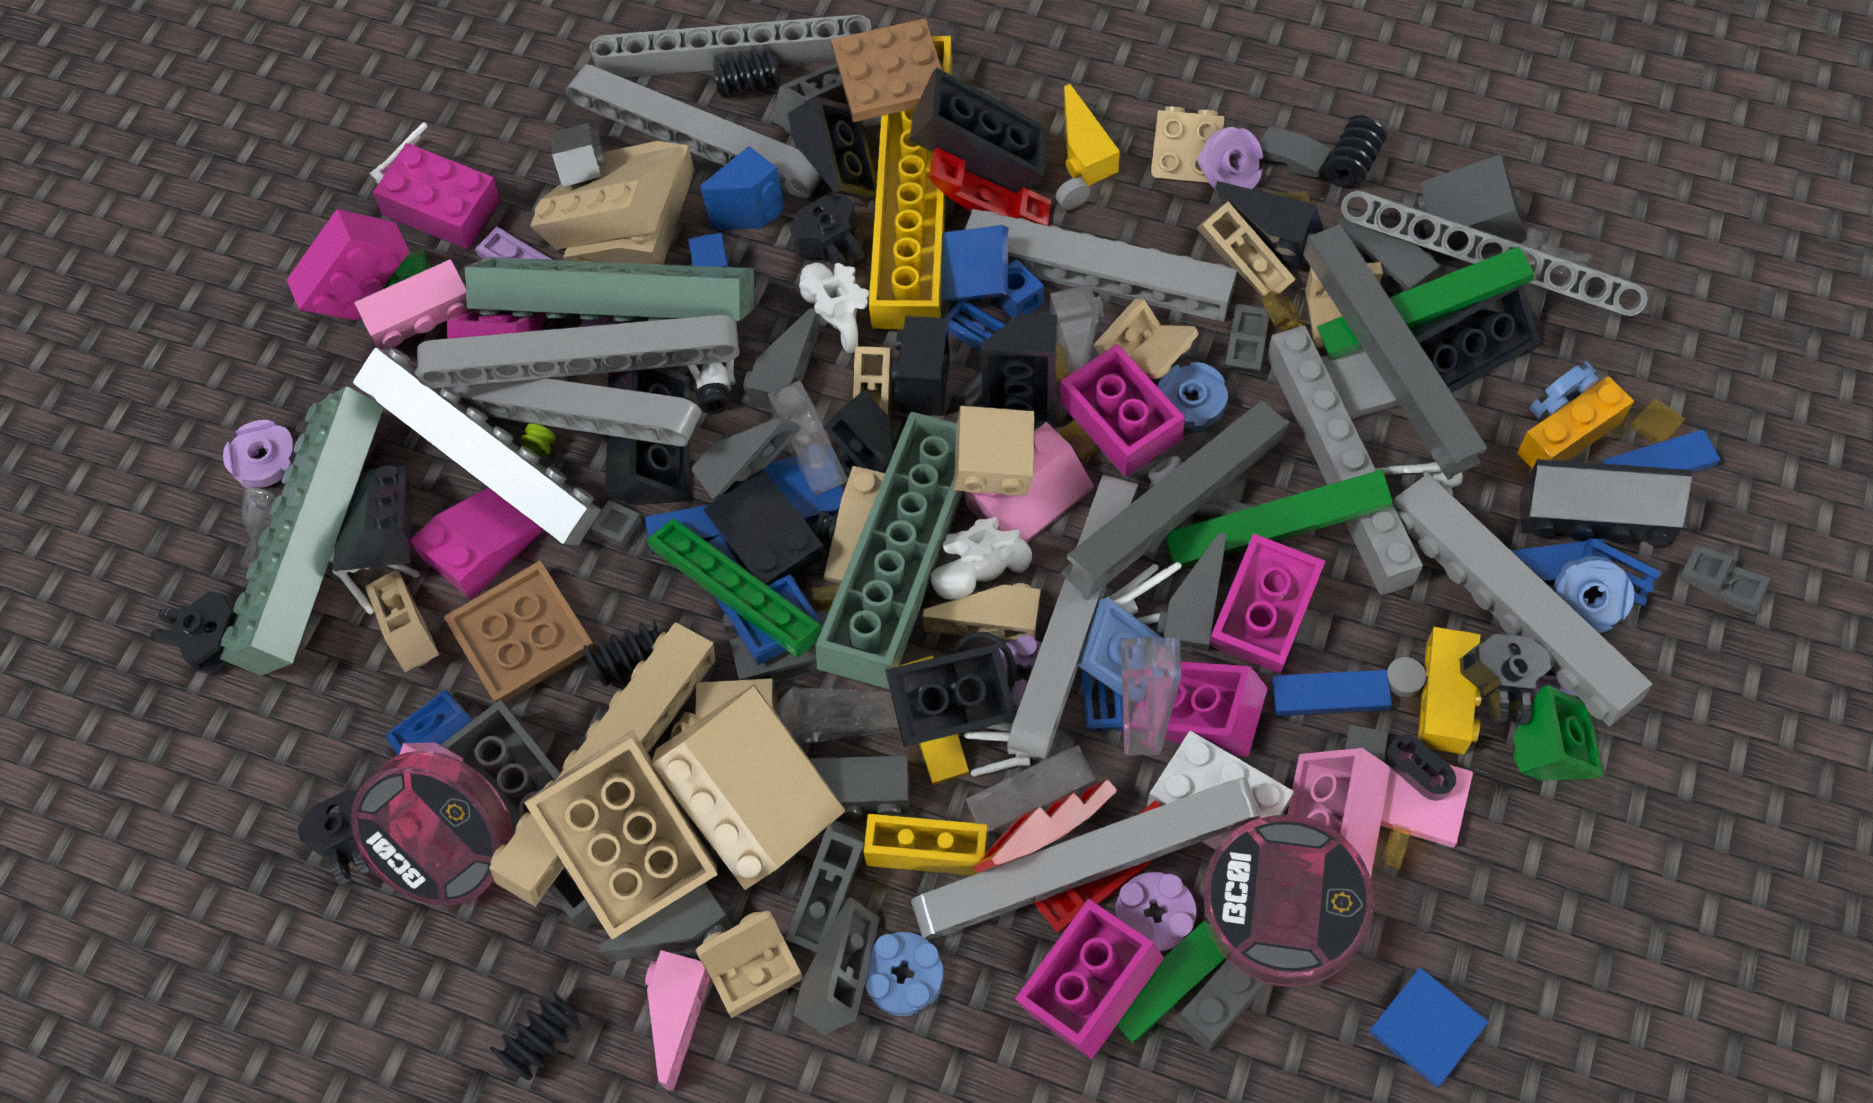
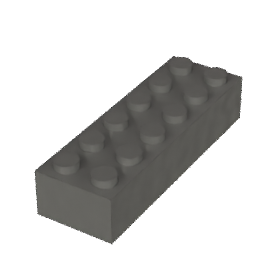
(517, 770)

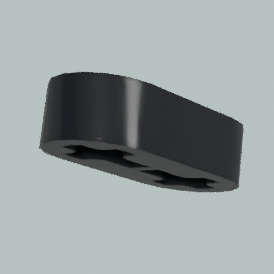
(1421, 767)

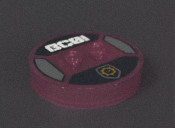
(430, 827)
(1287, 900)

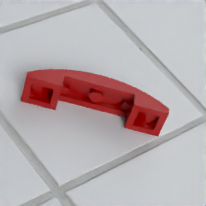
(980, 194)
(1063, 907)

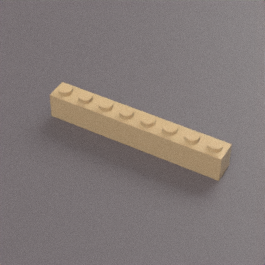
(647, 706)

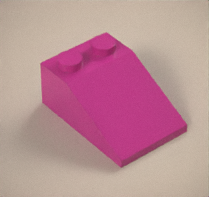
(476, 324)
(475, 540)
(1266, 603)
(1218, 705)

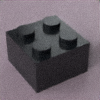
(922, 365)

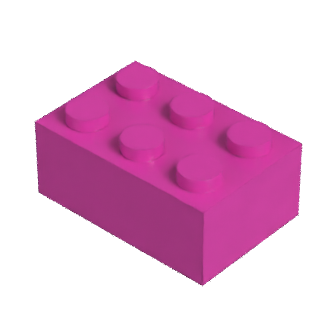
(437, 196)
(347, 263)
(1122, 410)
(1090, 978)

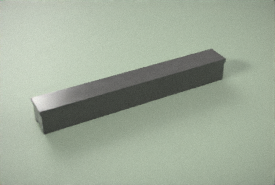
(1394, 351)
(1174, 499)

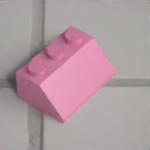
(413, 305)
(1055, 488)
(1345, 793)

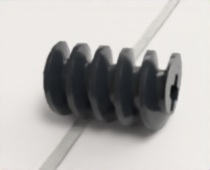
(746, 71)
(1355, 151)
(621, 654)
(538, 1036)

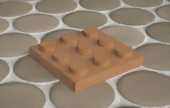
(885, 68)
(519, 633)

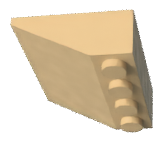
(614, 206)
(648, 247)
(747, 786)
(622, 835)

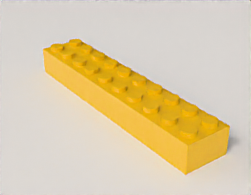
(907, 222)

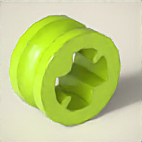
(538, 439)

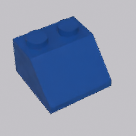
(743, 193)

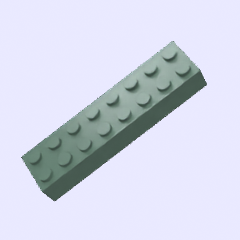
(607, 289)
(301, 533)
(893, 556)

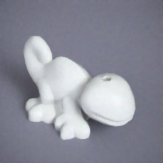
(835, 298)
(983, 555)

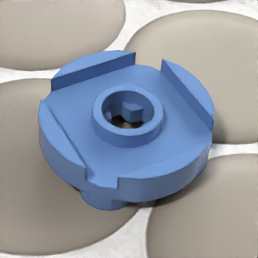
(1565, 390)
(1211, 396)
(1608, 578)
(916, 992)

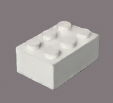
(1204, 765)

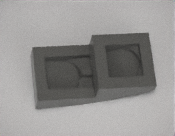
(1298, 151)
(1247, 338)
(1717, 577)

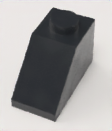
(863, 432)

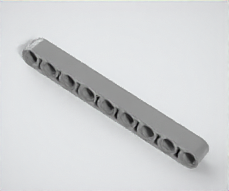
(694, 47)
(686, 125)
(1477, 239)
(577, 351)
(586, 408)
(1064, 639)
(1085, 858)

